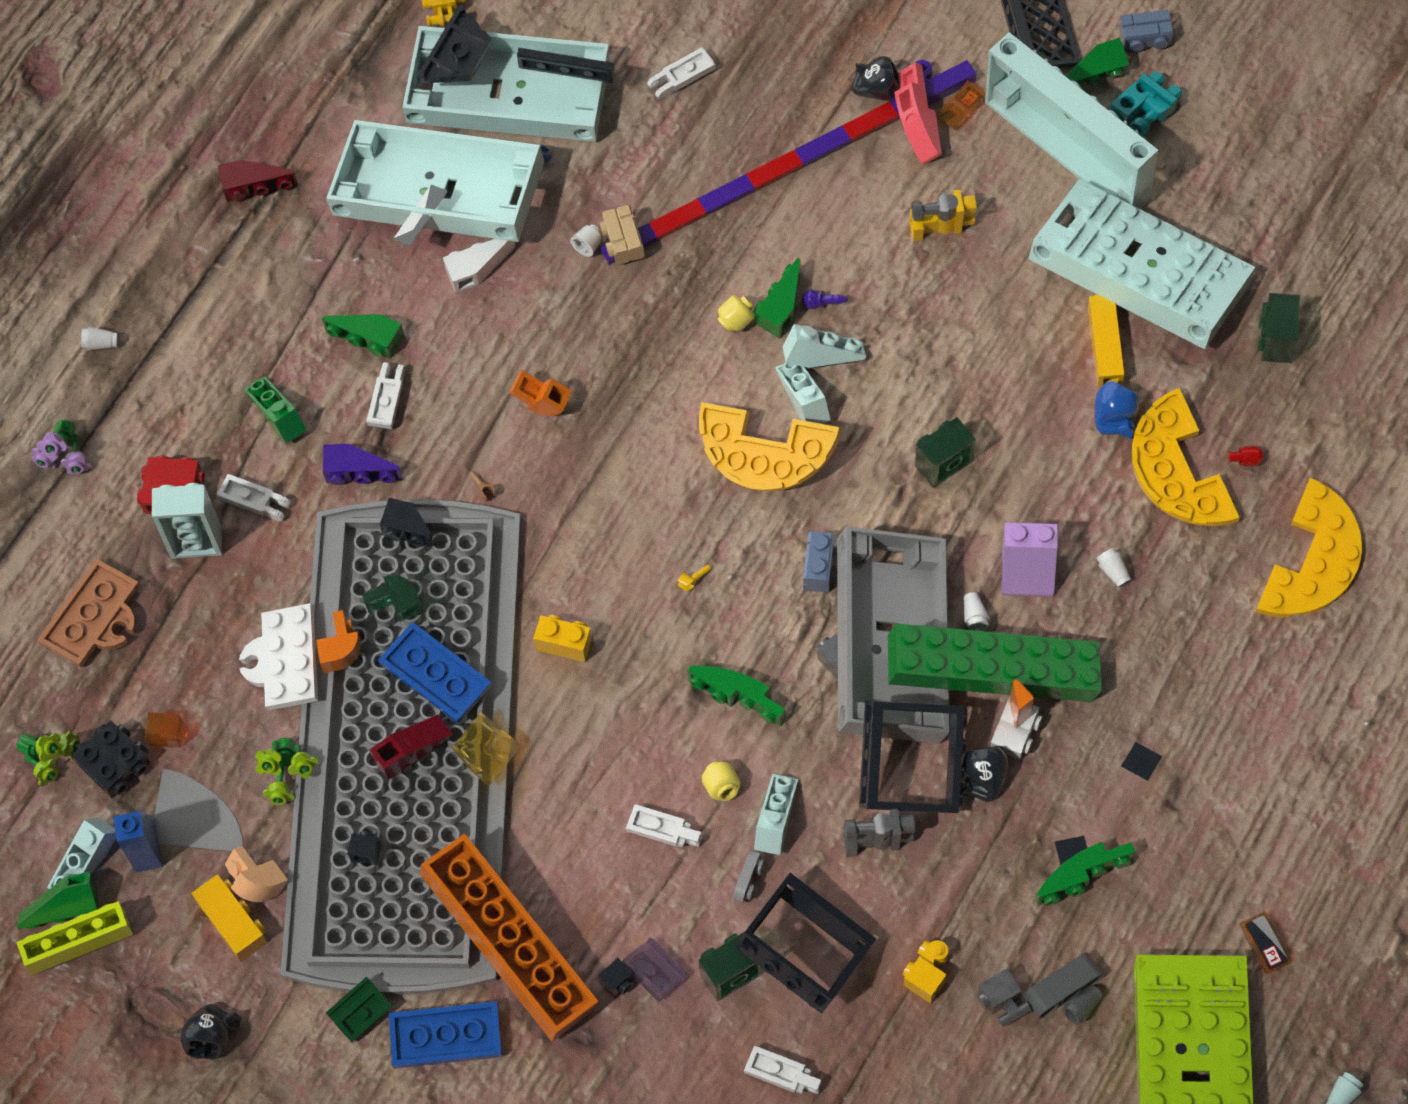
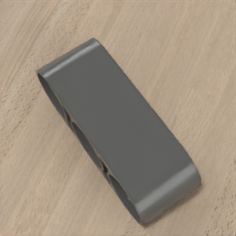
(1063, 985)

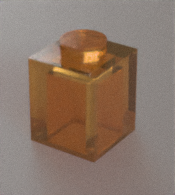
(165, 730)

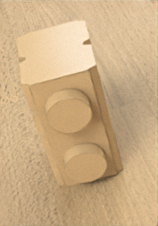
(622, 235)

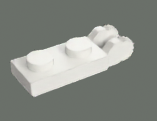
(682, 73)
(385, 397)
(252, 497)

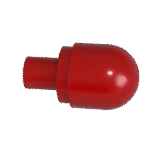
(1247, 456)

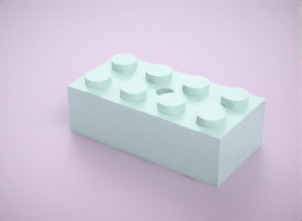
(186, 521)

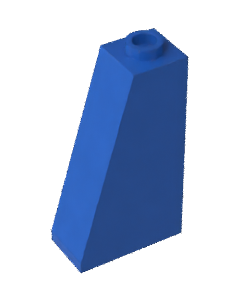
(138, 840)

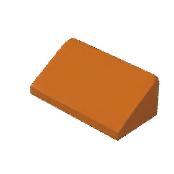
(1020, 702)

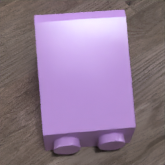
(1029, 559)

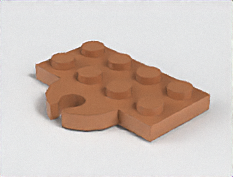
(92, 615)

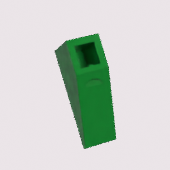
(1102, 60)
(779, 306)
(370, 331)
(276, 409)
(66, 899)

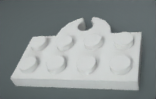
(284, 657)

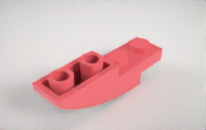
(916, 117)

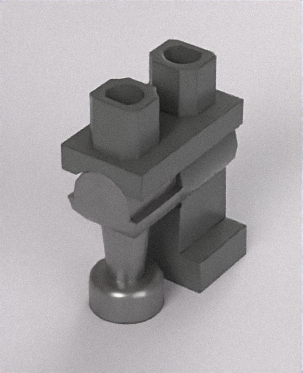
(880, 833)

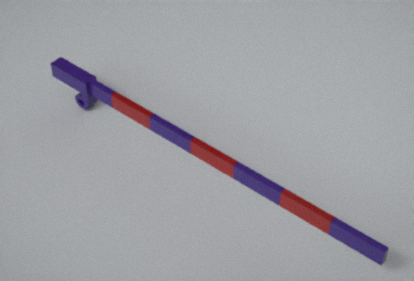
(936, 89)

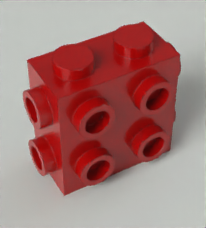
(167, 471)

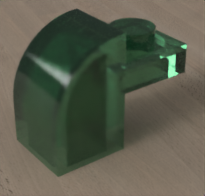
(397, 592)

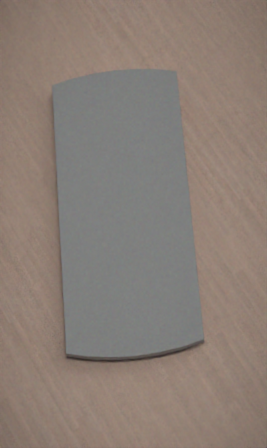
(385, 918)

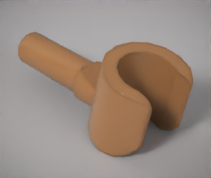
(482, 486)

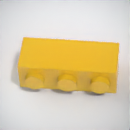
(230, 917)

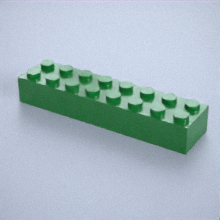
(993, 661)

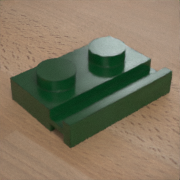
(359, 1009)

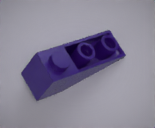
(351, 464)

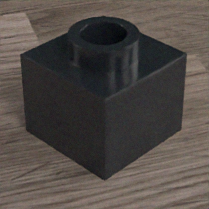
(364, 848)
(616, 978)

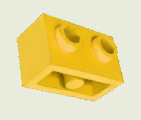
(563, 638)

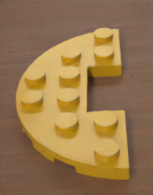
(762, 462)
(1165, 473)
(1328, 564)

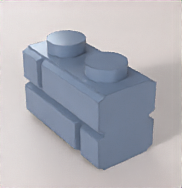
(1146, 30)
(818, 561)

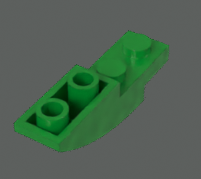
(729, 685)
(1073, 874)

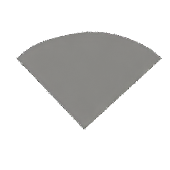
(193, 815)

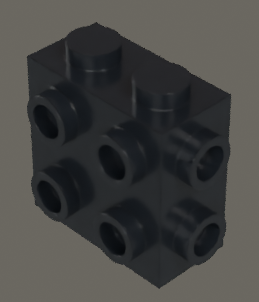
(112, 758)

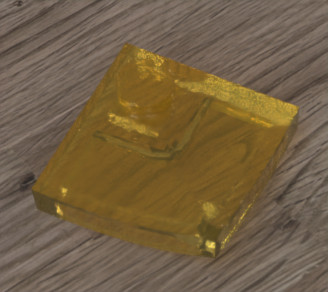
(485, 748)

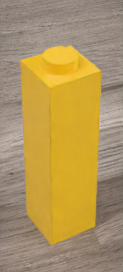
(1105, 340)

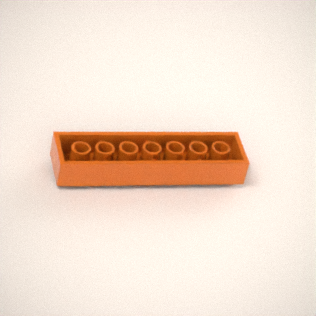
(508, 937)

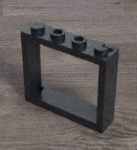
(872, 751)
(825, 917)

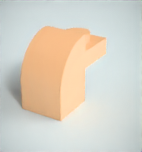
(253, 881)

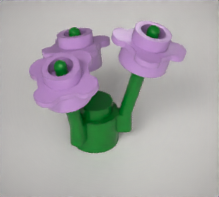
(57, 441)

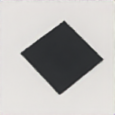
(1141, 761)
(1069, 847)

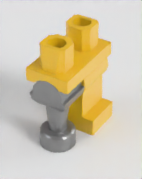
(943, 216)

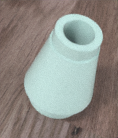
(1345, 1090)

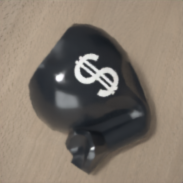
(876, 79)
(984, 773)
(208, 1032)

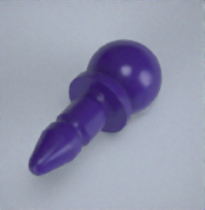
(813, 299)

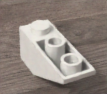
(474, 264)

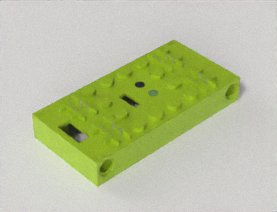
(1192, 1020)

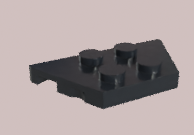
(456, 51)

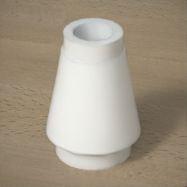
(98, 339)
(1114, 567)
(975, 613)

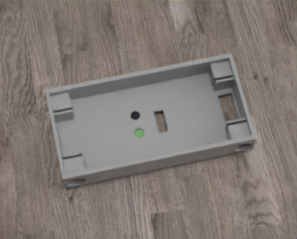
(890, 595)

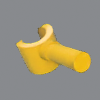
(688, 582)

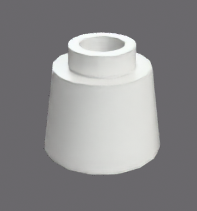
(586, 240)

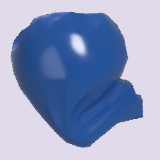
(1115, 409)

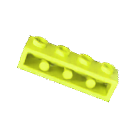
(74, 938)

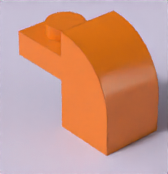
(541, 398)
(340, 650)

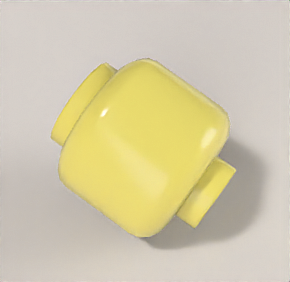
(736, 313)
(721, 781)

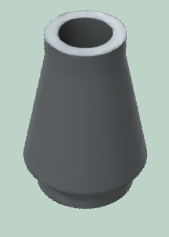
(1081, 1006)

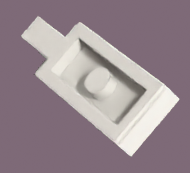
(662, 827)
(781, 1071)

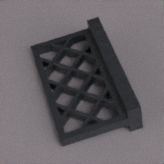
(1020, 26)

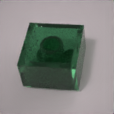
(1278, 328)
(945, 451)
(727, 968)

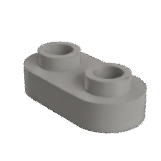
(752, 867)

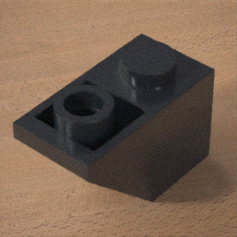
(404, 522)

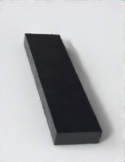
(565, 65)

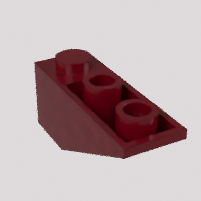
(249, 178)
(409, 745)

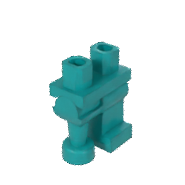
(1151, 97)

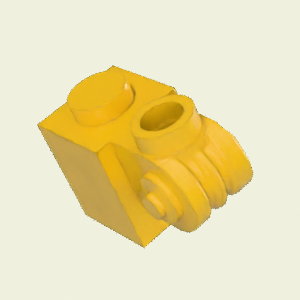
(922, 975)

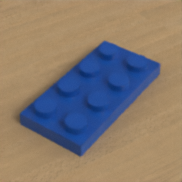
(435, 672)
(445, 1035)

